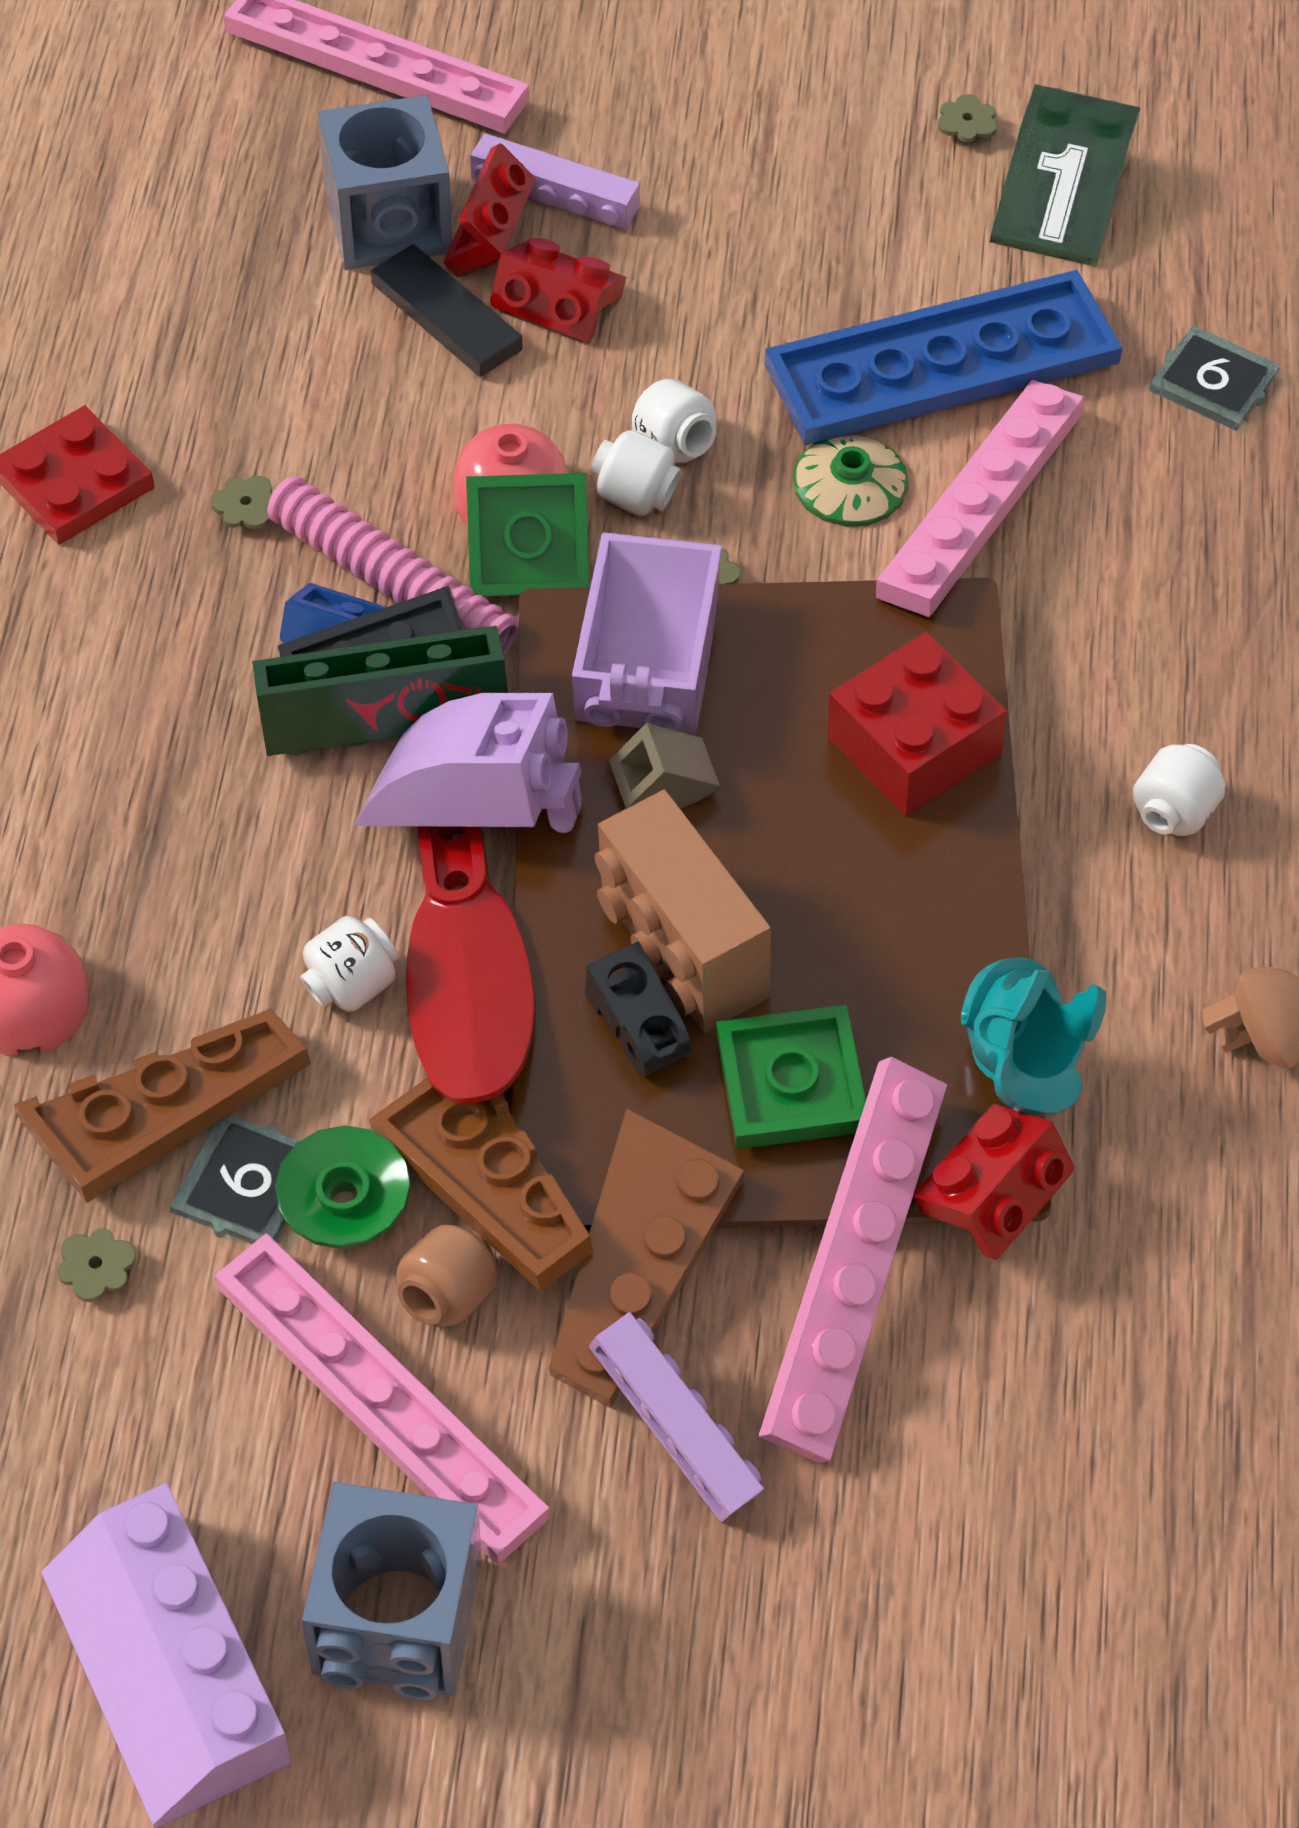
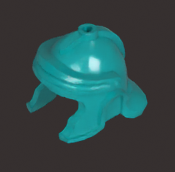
(1028, 1035)

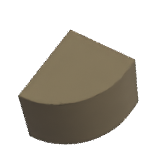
(664, 760)

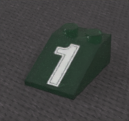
(1065, 175)

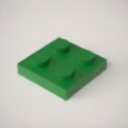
(527, 532)
(791, 1076)

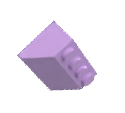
(164, 1657)

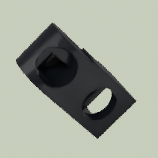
(637, 1009)

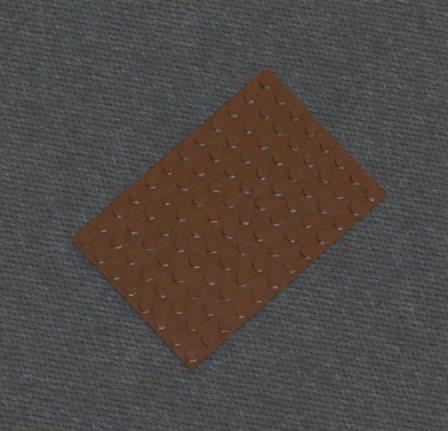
(854, 892)

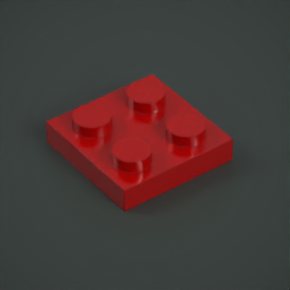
(73, 474)

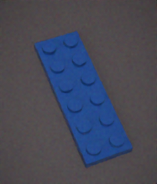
(941, 356)

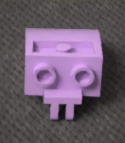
(647, 633)
(479, 766)

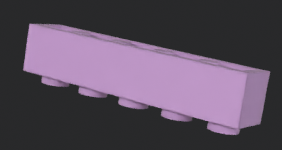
(569, 184)
(676, 1416)

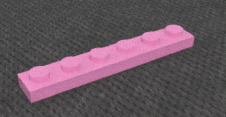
(380, 60)
(979, 498)
(853, 1261)
(380, 1394)

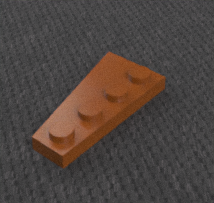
(136, 1117)
(489, 1178)
(645, 1238)

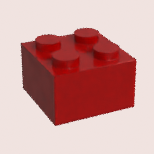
(916, 723)

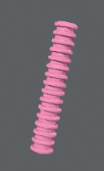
(375, 556)

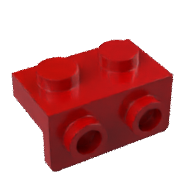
(490, 212)
(554, 287)
(997, 1178)

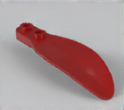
(467, 973)

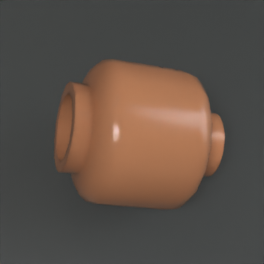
(446, 1276)

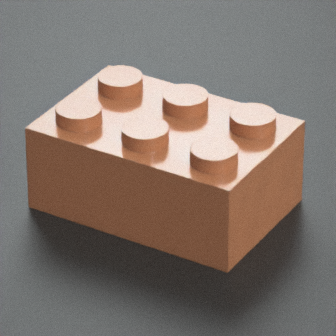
(683, 911)

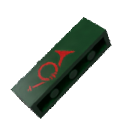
(371, 688)

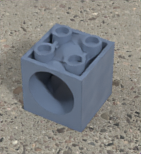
(385, 180)
(385, 1532)

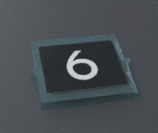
(1214, 378)
(235, 1181)

